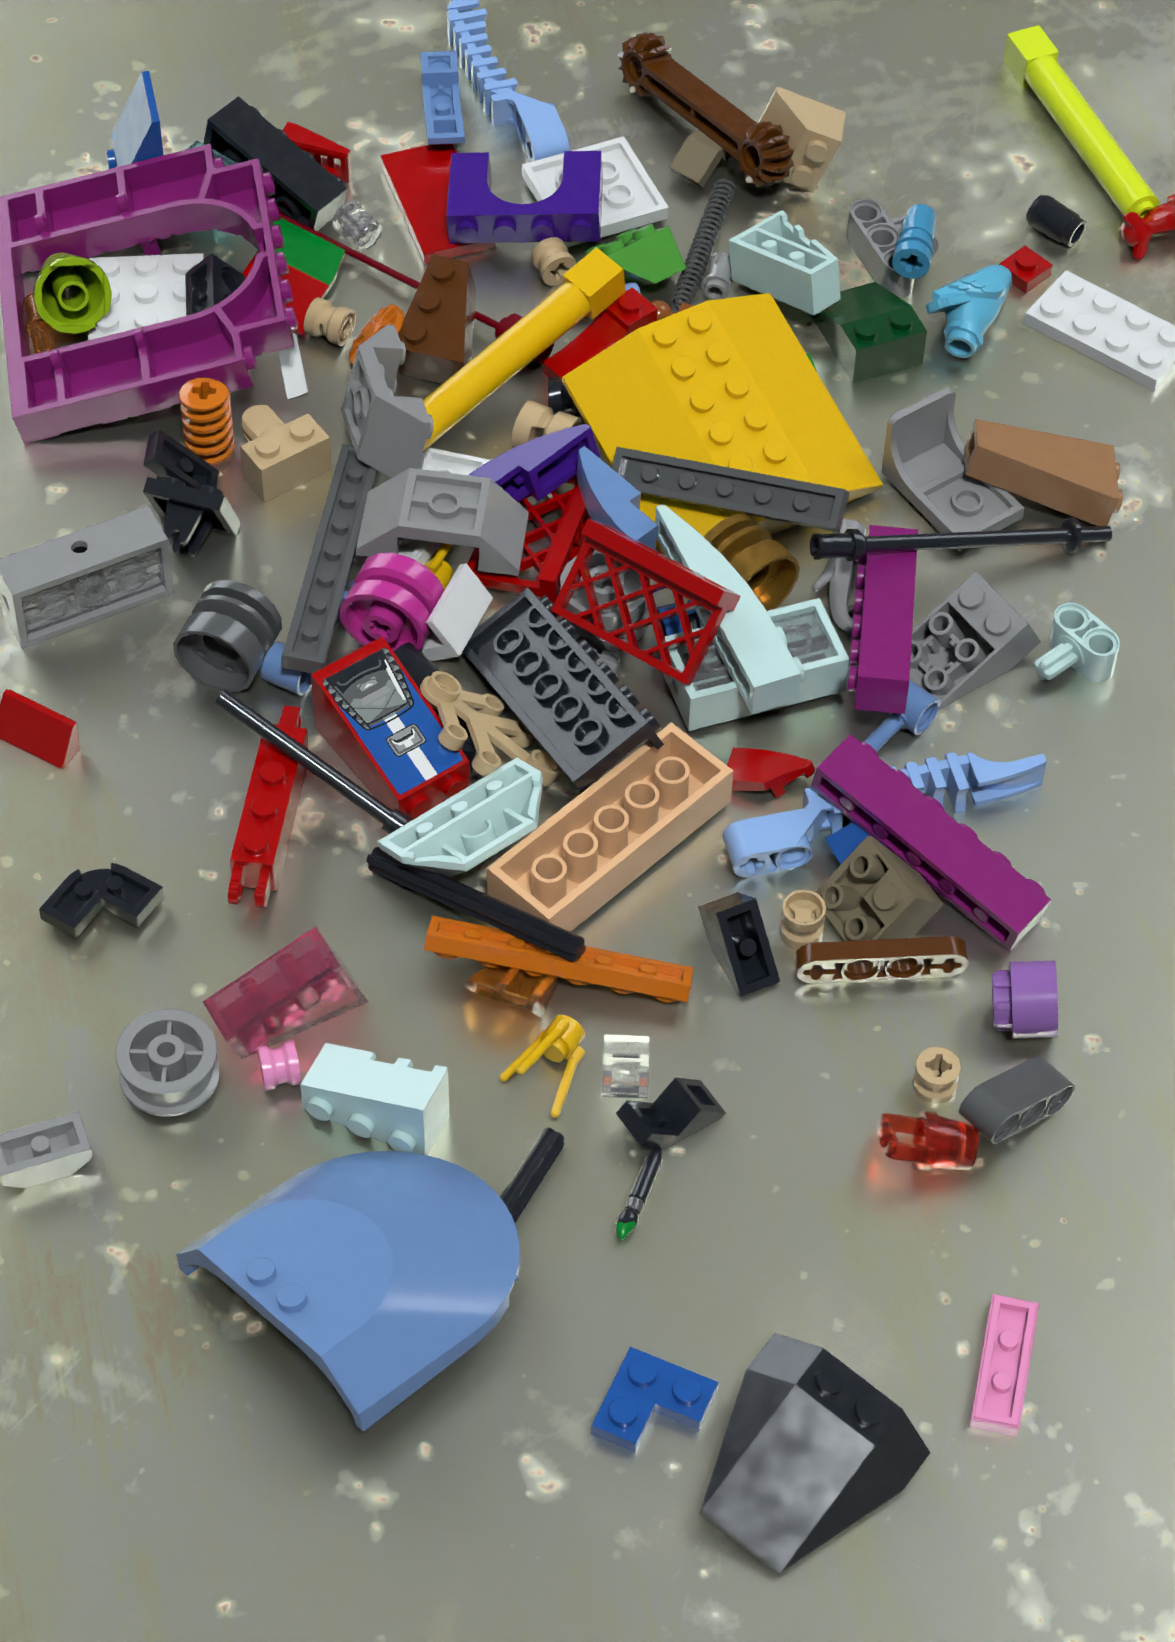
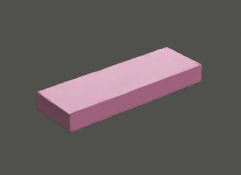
(1004, 1365)

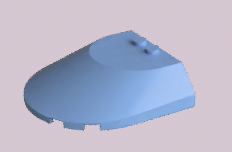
(372, 1269)

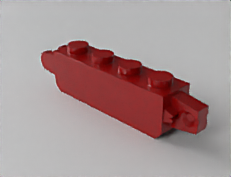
(268, 815)

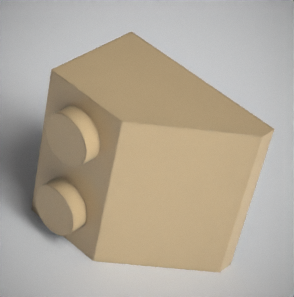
(813, 133)

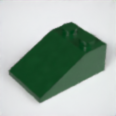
(872, 332)

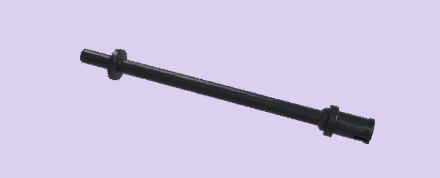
(854, 544)

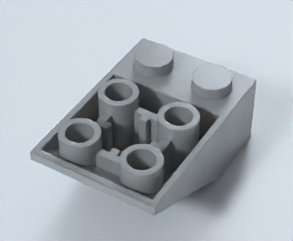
(968, 641)

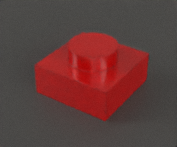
(1027, 269)

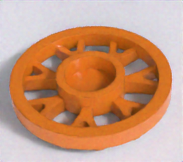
(388, 316)

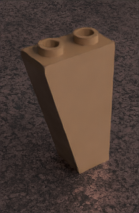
(1047, 468)

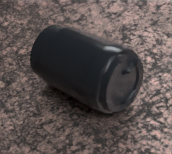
(1055, 220)

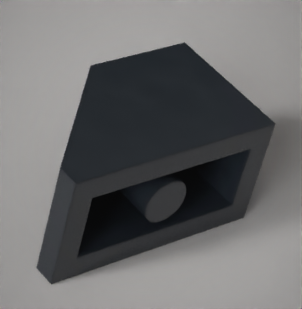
(740, 942)

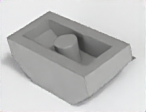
(44, 1151)

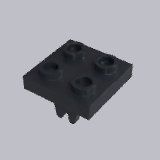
(190, 512)

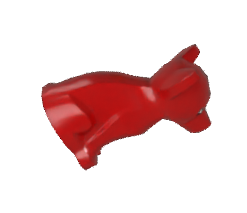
(1138, 231)

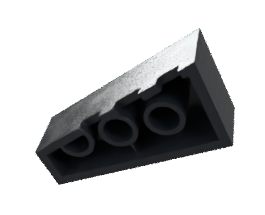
(301, 184)

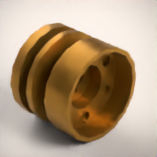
(756, 557)

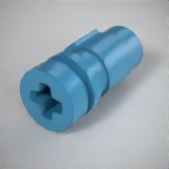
(914, 246)

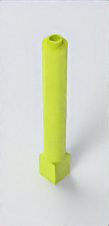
(1034, 64)

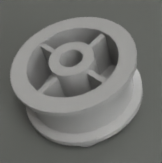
(167, 1062)

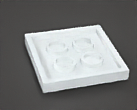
(628, 191)
(144, 290)

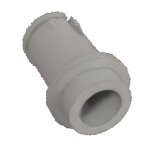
(717, 282)

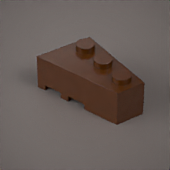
(440, 321)

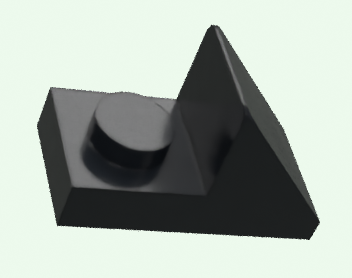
(170, 458)

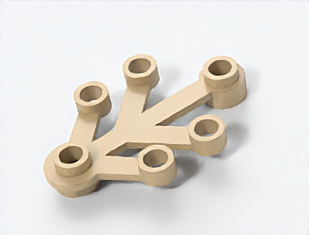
(484, 725)

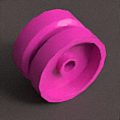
(391, 601)

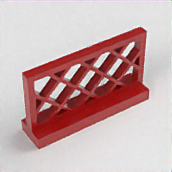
(563, 545)
(660, 569)

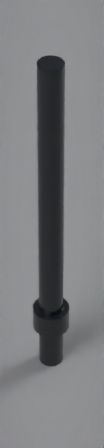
(390, 819)

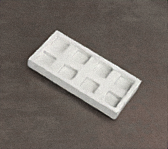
(1105, 329)

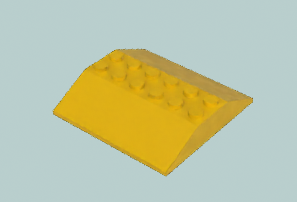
(720, 391)

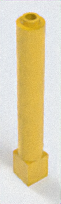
(586, 292)

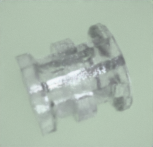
(357, 225)

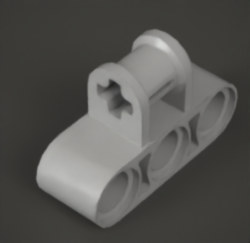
(874, 241)

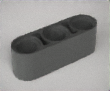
(1016, 1099)

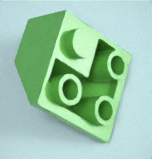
(644, 254)

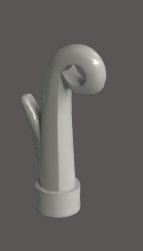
(840, 575)

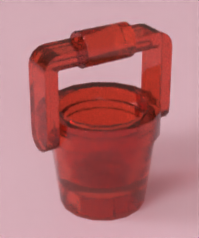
(936, 1141)

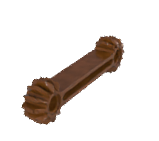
(757, 146)

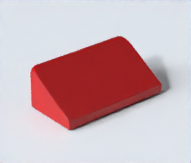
(38, 729)

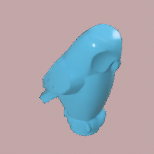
(970, 307)

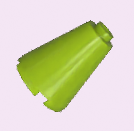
(71, 293)

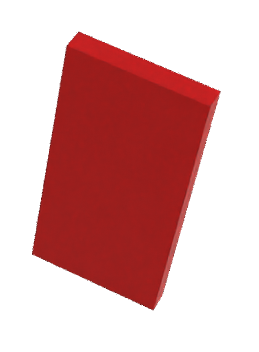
(421, 189)

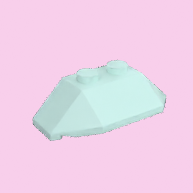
(471, 822)

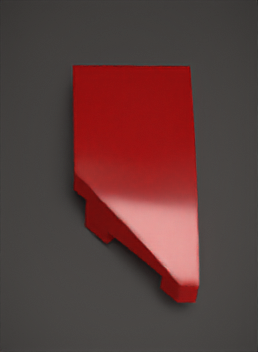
(766, 770)

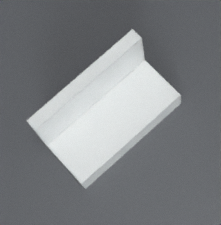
(456, 615)

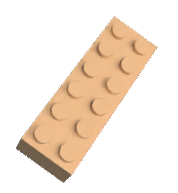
(613, 831)

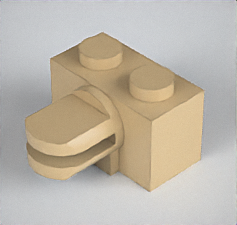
(280, 453)

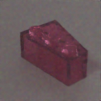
(285, 995)

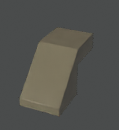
(698, 158)

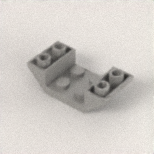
(384, 428)
(446, 511)

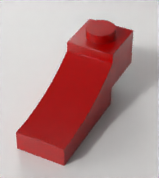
(611, 325)

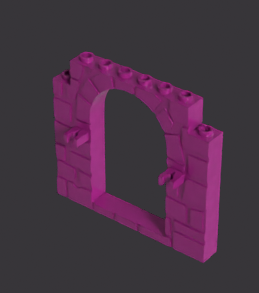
(149, 364)

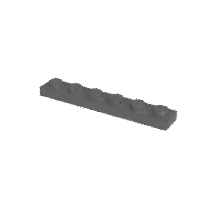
(732, 489)

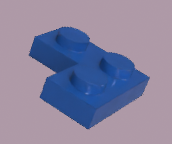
(649, 1387)

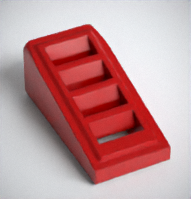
(320, 146)

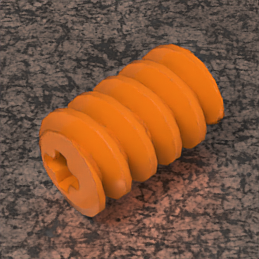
(207, 419)

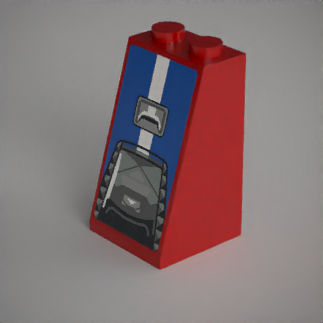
(386, 730)

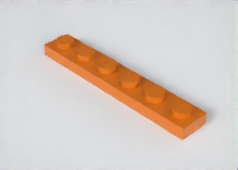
(616, 970)

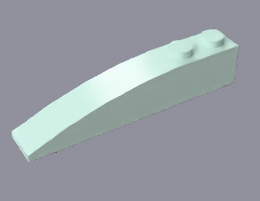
(747, 637)

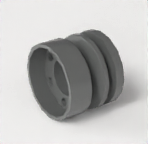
(227, 635)

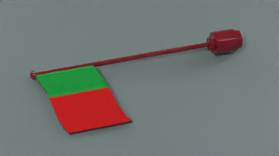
(316, 261)

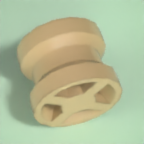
(552, 260)
(927, 1080)

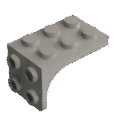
(928, 467)

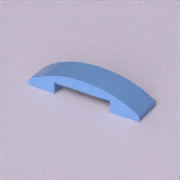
(441, 98)

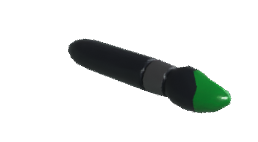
(629, 1217)

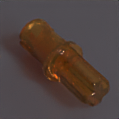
(36, 328)

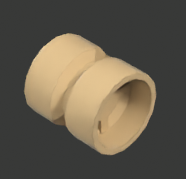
(538, 420)

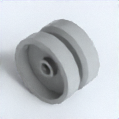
(605, 593)

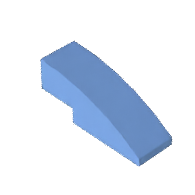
(613, 499)

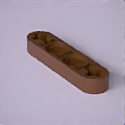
(925, 959)

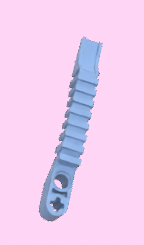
(534, 120)
(784, 838)

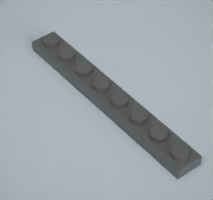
(329, 565)

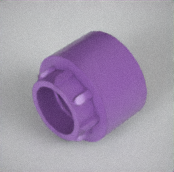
(1026, 999)

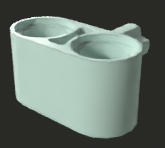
(1079, 642)

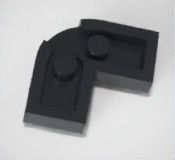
(85, 894)

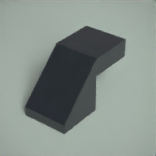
(675, 1115)

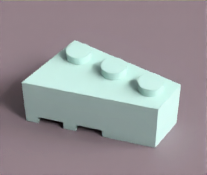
(786, 264)
(377, 1097)

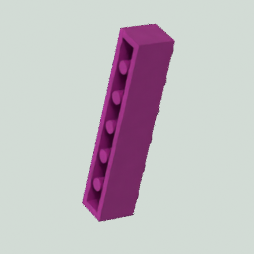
(883, 628)
(931, 842)

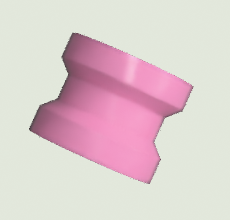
(279, 1065)

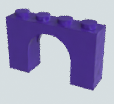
(481, 217)

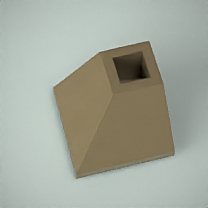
(877, 895)

